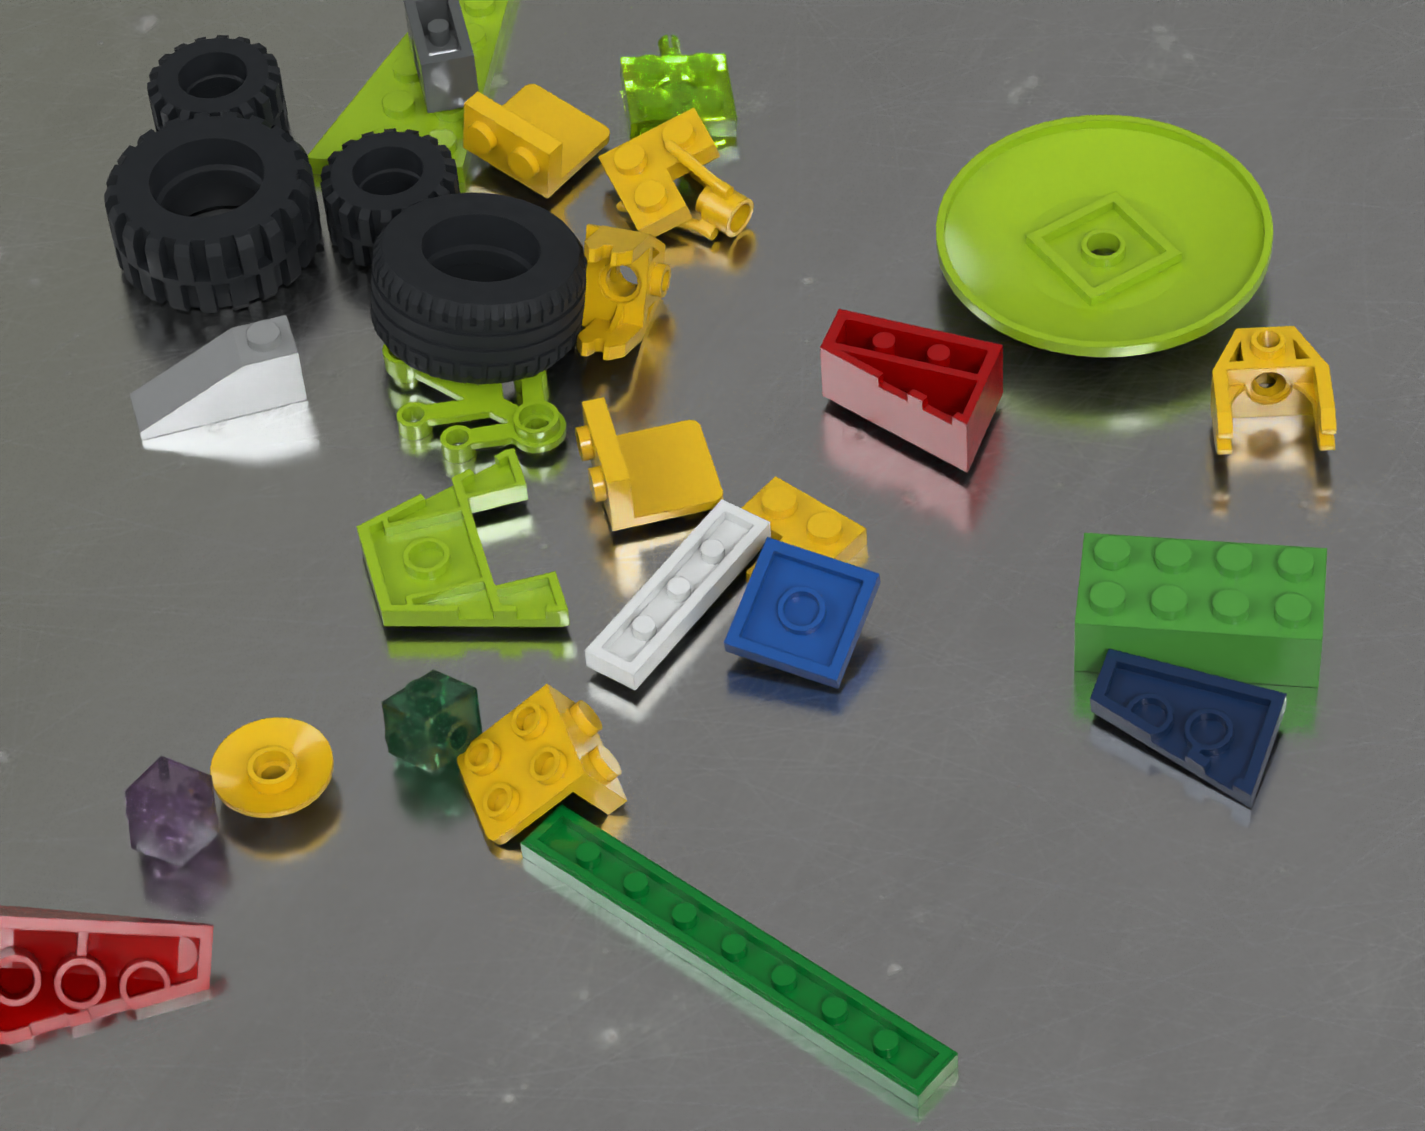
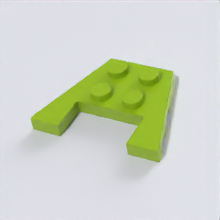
(433, 567)

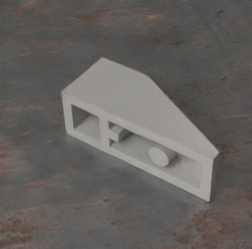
(227, 378)

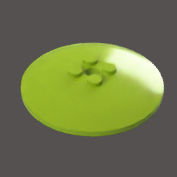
(1168, 202)

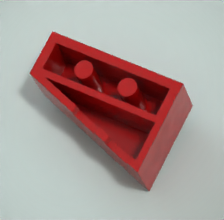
(914, 382)

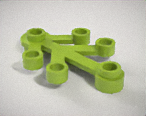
(531, 426)

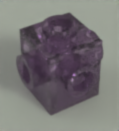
(171, 811)

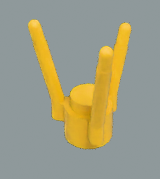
(719, 204)

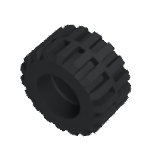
(217, 78)
(377, 181)

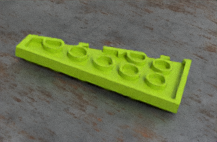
(396, 100)

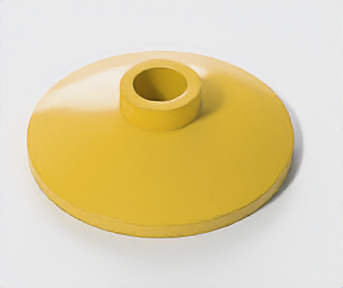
(272, 767)

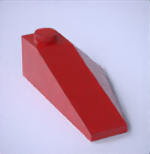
(86, 966)

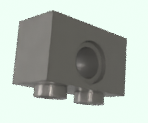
(441, 53)

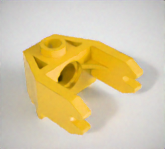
(616, 309)
(1276, 357)

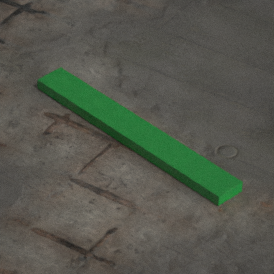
(741, 956)

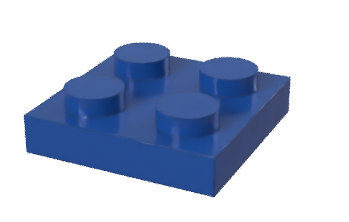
(802, 612)

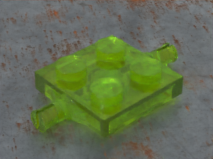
(674, 83)

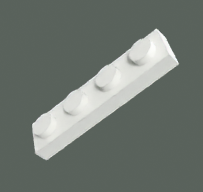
(677, 594)

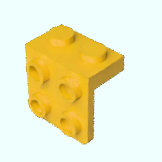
(532, 137)
(647, 471)
(536, 761)

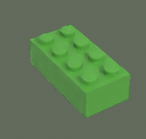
(1203, 606)

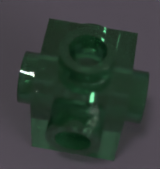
(431, 720)

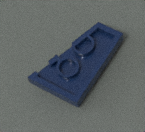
(1193, 718)

